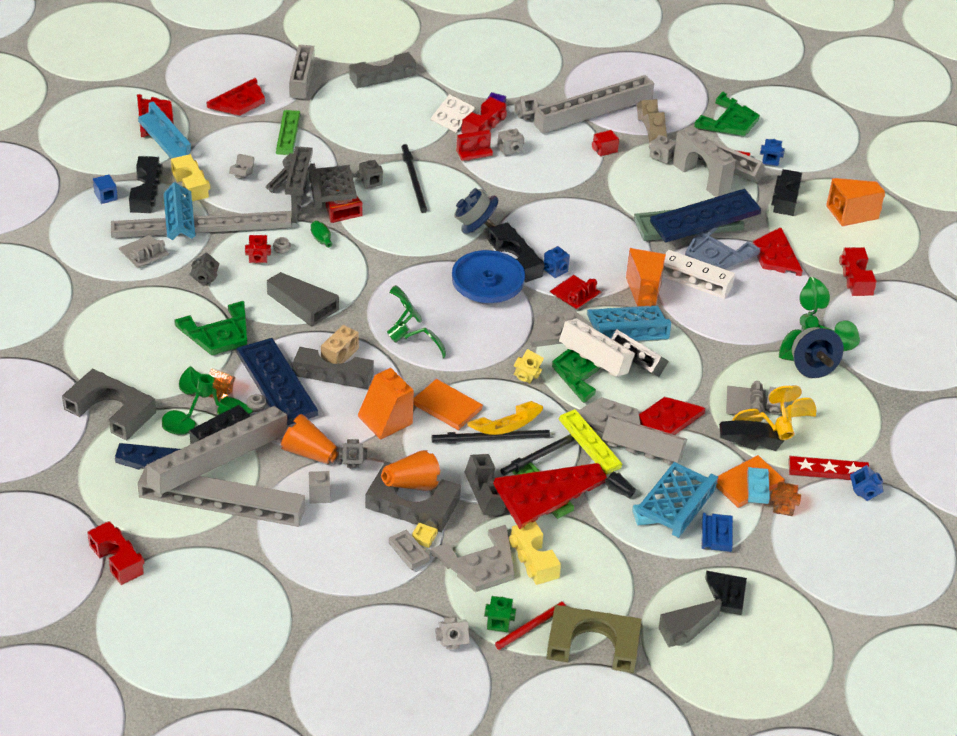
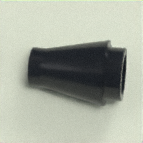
(620, 485)

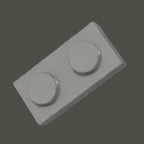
(409, 549)

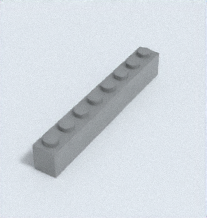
(593, 104)
(216, 450)
(231, 499)

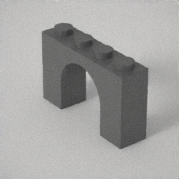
(97, 387)
(430, 512)

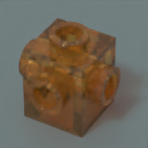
(222, 382)
(785, 498)

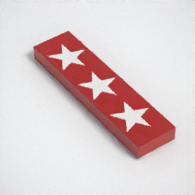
(823, 467)

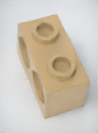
(340, 345)

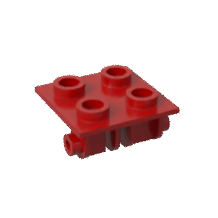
(576, 291)

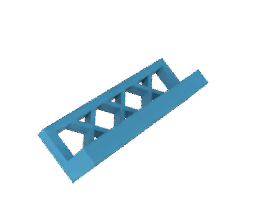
(164, 132)
(175, 209)

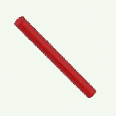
(526, 627)

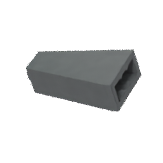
(302, 299)

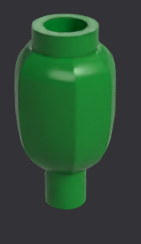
(321, 233)

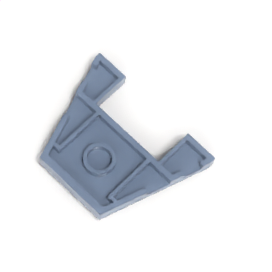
(714, 252)

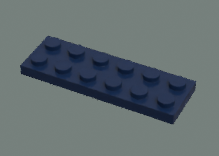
(705, 215)
(276, 379)

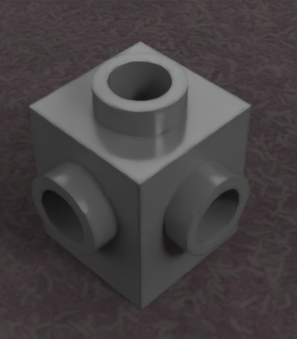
(370, 174)
(204, 269)
(353, 462)

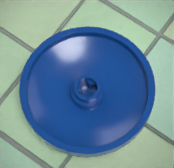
(488, 276)

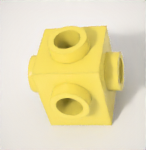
(528, 366)

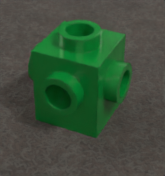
(499, 613)

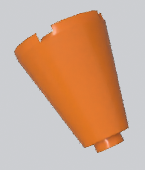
(309, 441)
(413, 472)

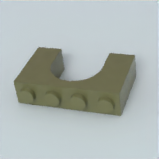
(620, 629)

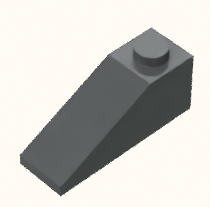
(686, 623)

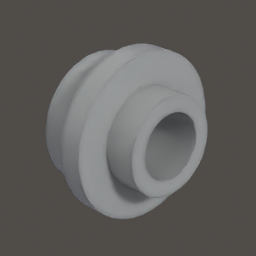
(281, 245)
(256, 402)

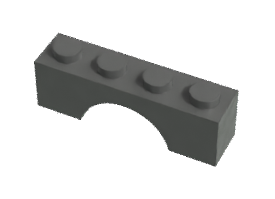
(365, 75)
(353, 373)

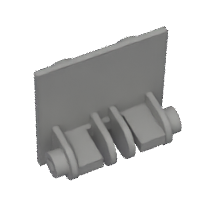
(144, 251)
(745, 398)

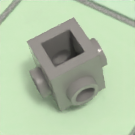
(526, 102)
(510, 141)
(662, 149)
(460, 634)

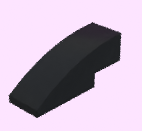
(750, 434)

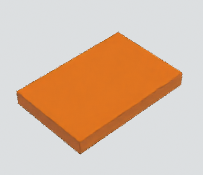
(447, 404)
(734, 481)

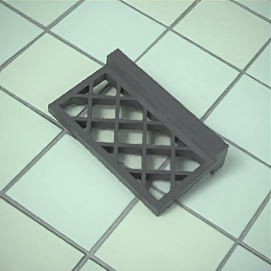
(297, 178)
(319, 185)

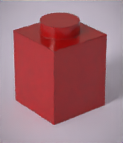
(605, 143)

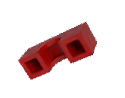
(491, 114)
(854, 264)
(125, 562)

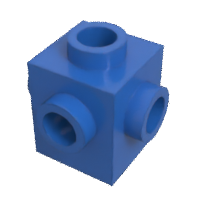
(772, 152)
(556, 262)
(867, 483)

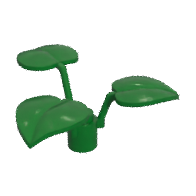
(815, 296)
(400, 328)
(201, 384)

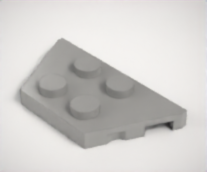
(550, 327)
(599, 411)

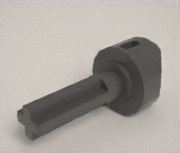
(282, 176)

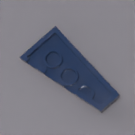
(140, 455)

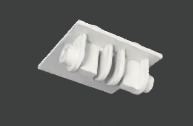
(451, 113)

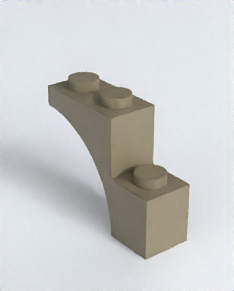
(652, 119)

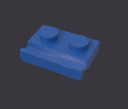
(717, 532)

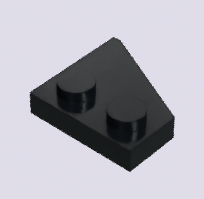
(728, 589)

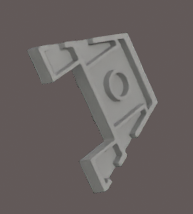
(482, 568)

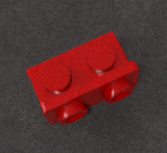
(474, 145)

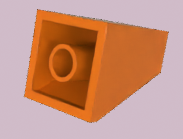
(855, 200)
(645, 275)
(387, 404)

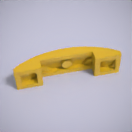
(524, 414)

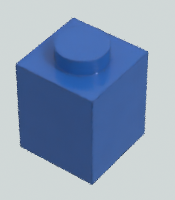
(105, 189)

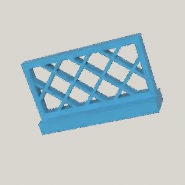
(638, 328)
(691, 504)

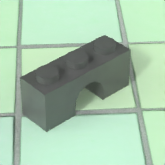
(480, 477)

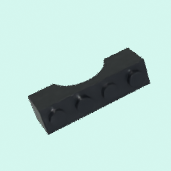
(144, 196)
(506, 239)

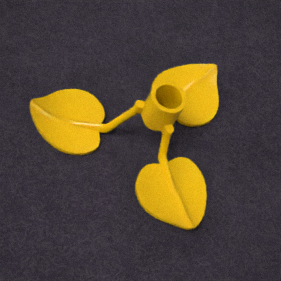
(783, 425)

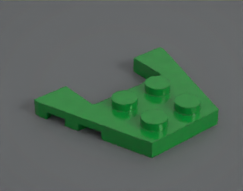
(734, 120)
(220, 335)
(575, 371)

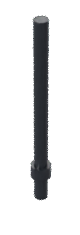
(408, 159)
(452, 437)
(519, 463)

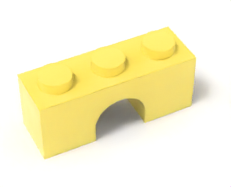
(193, 179)
(540, 565)

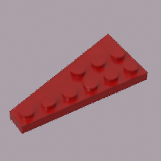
(543, 492)

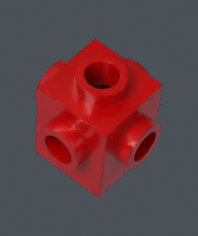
(258, 249)

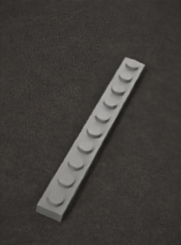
(204, 224)

